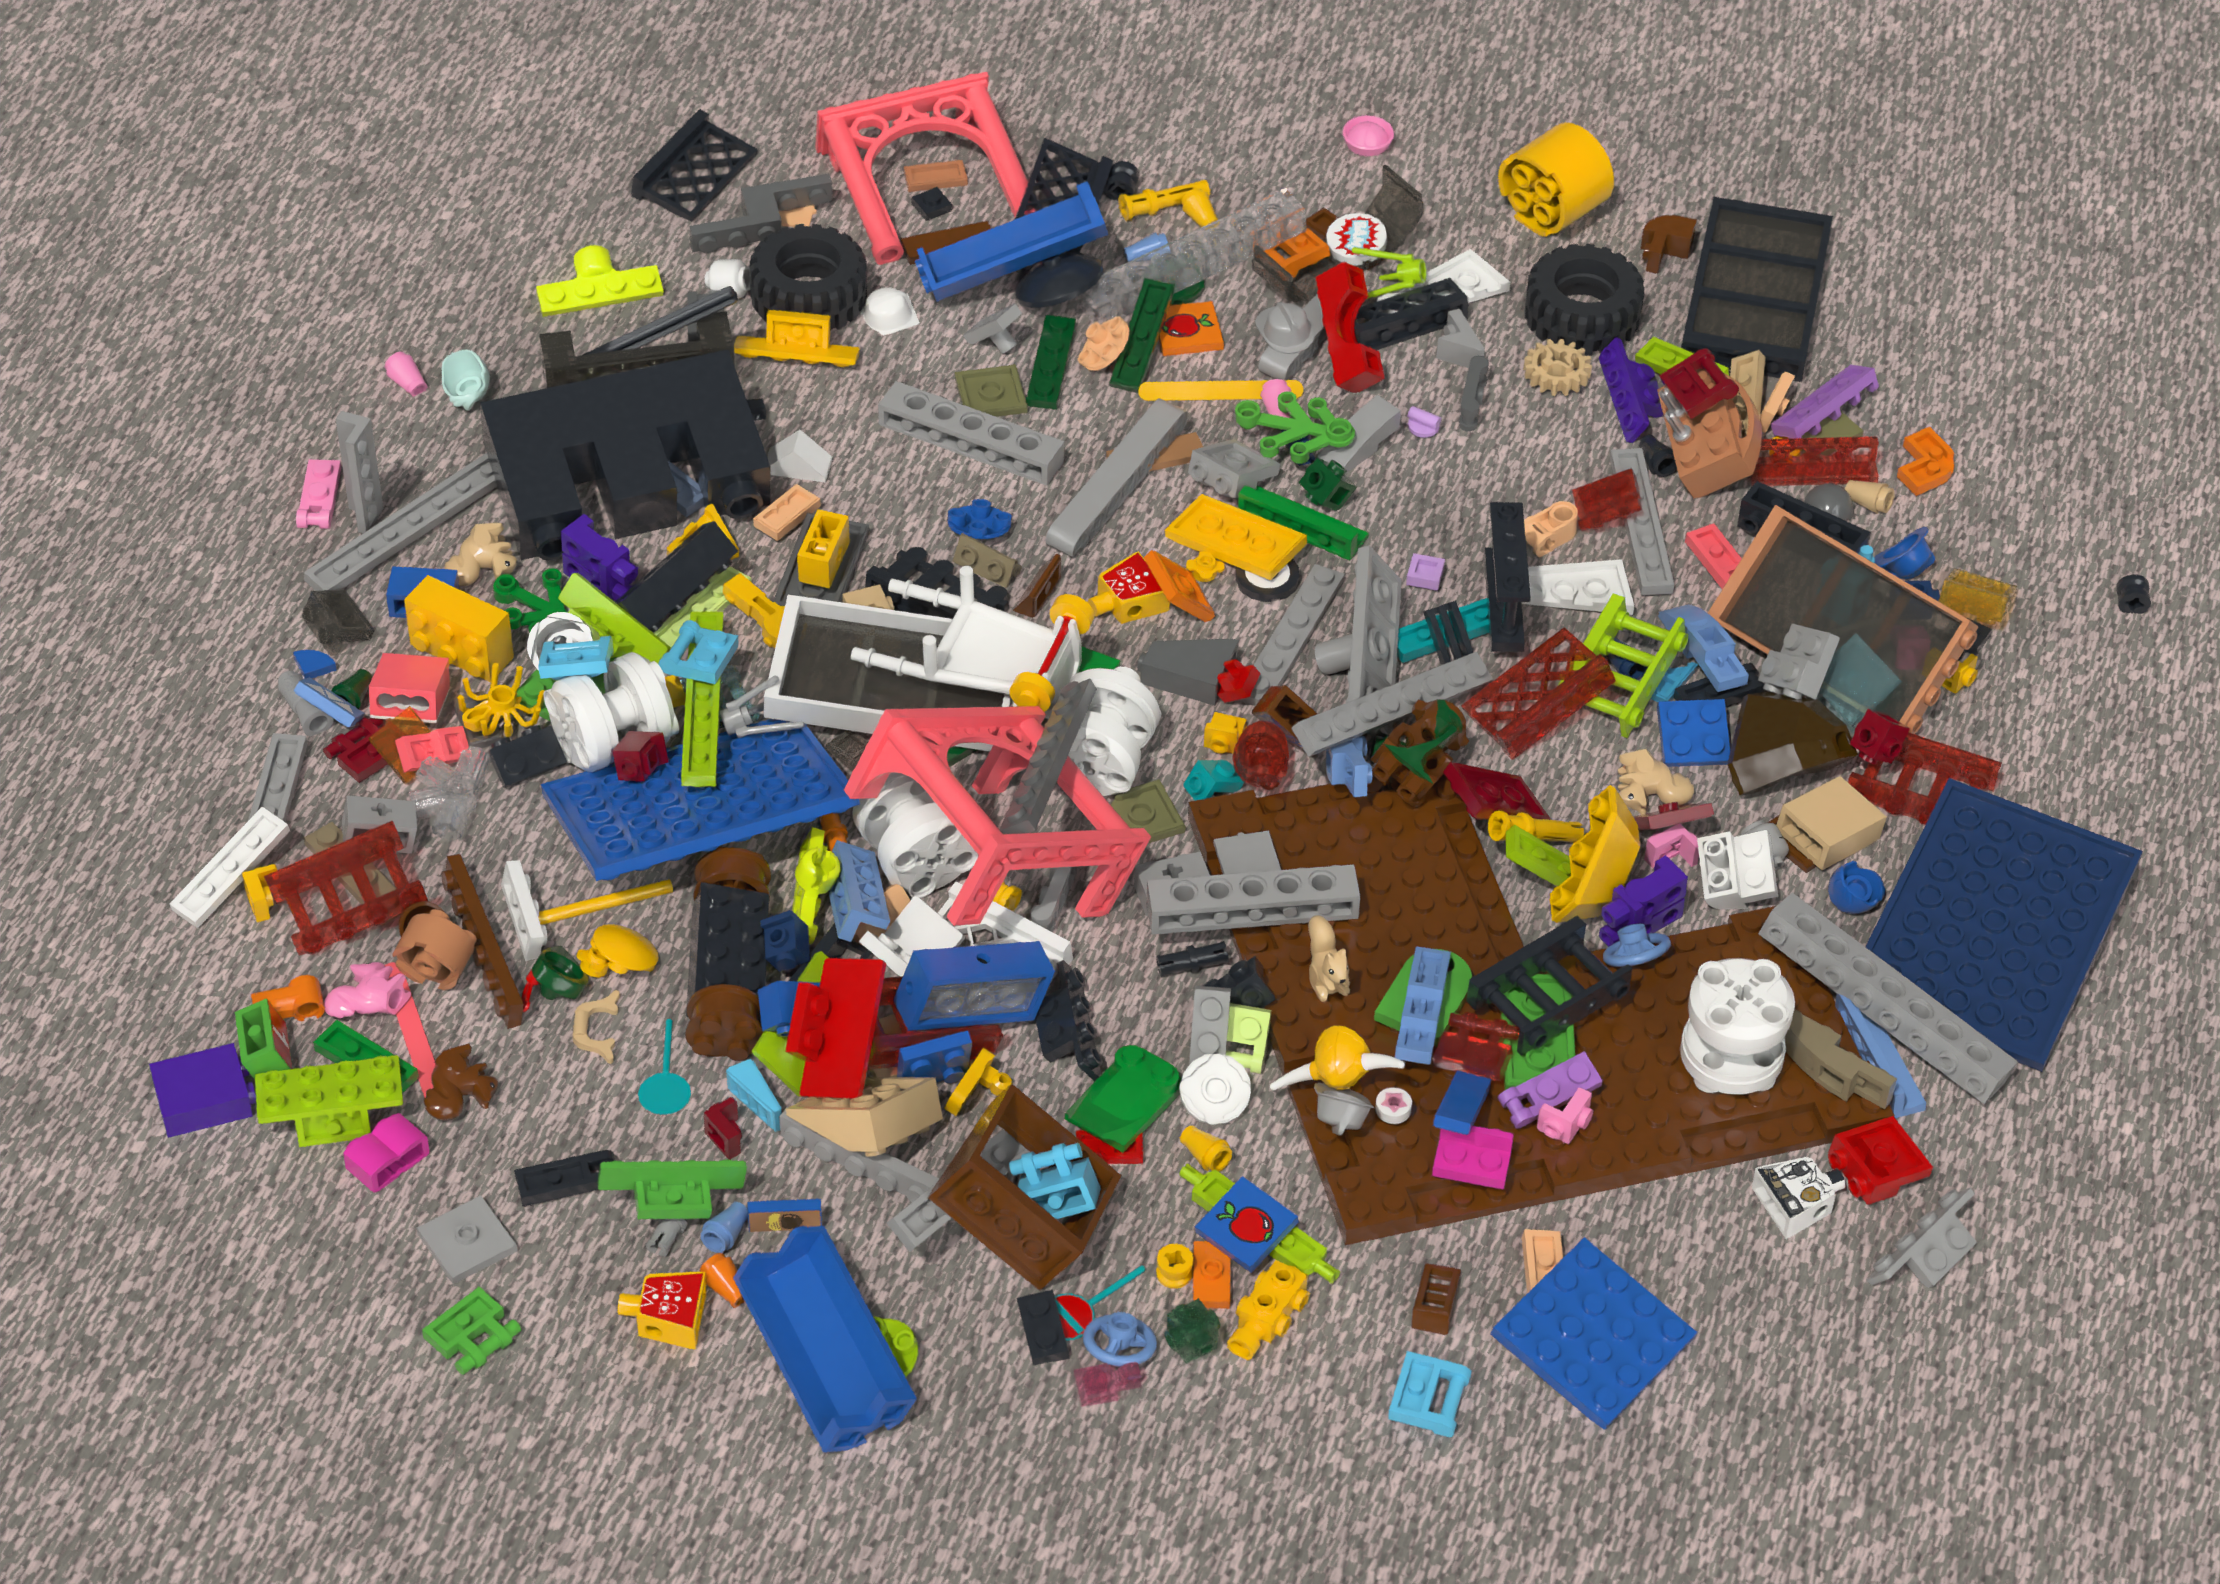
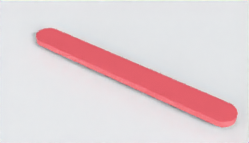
(415, 1037)

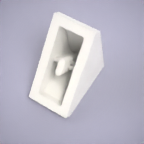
(799, 458)

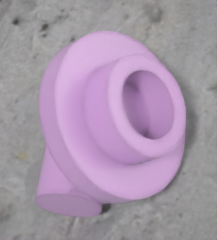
(1422, 422)

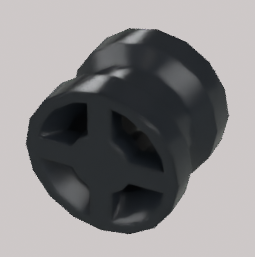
(2133, 594)

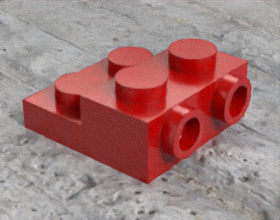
(1878, 1159)

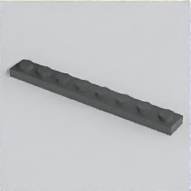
(1048, 758)

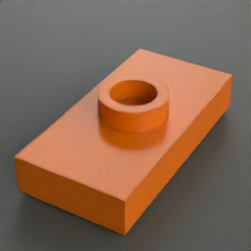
(1211, 1275)

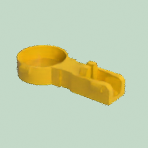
(755, 604)

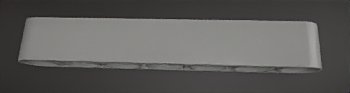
(1116, 477)

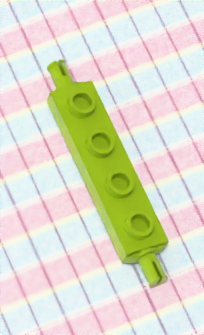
(1294, 1250)

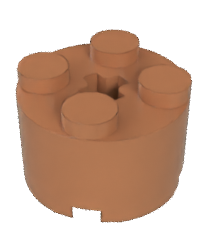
(434, 949)

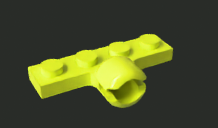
(598, 284)
(814, 876)

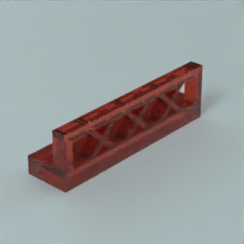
(1812, 466)

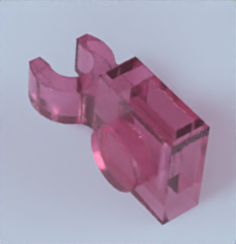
(1100, 1384)

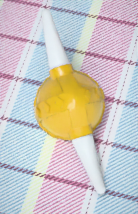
(1338, 1061)

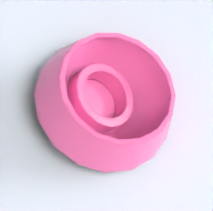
(1368, 135)

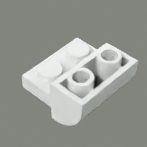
(1737, 869)

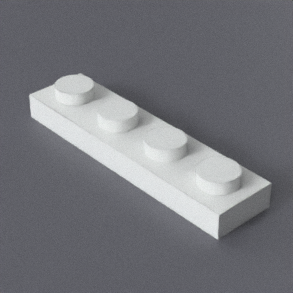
(225, 869)

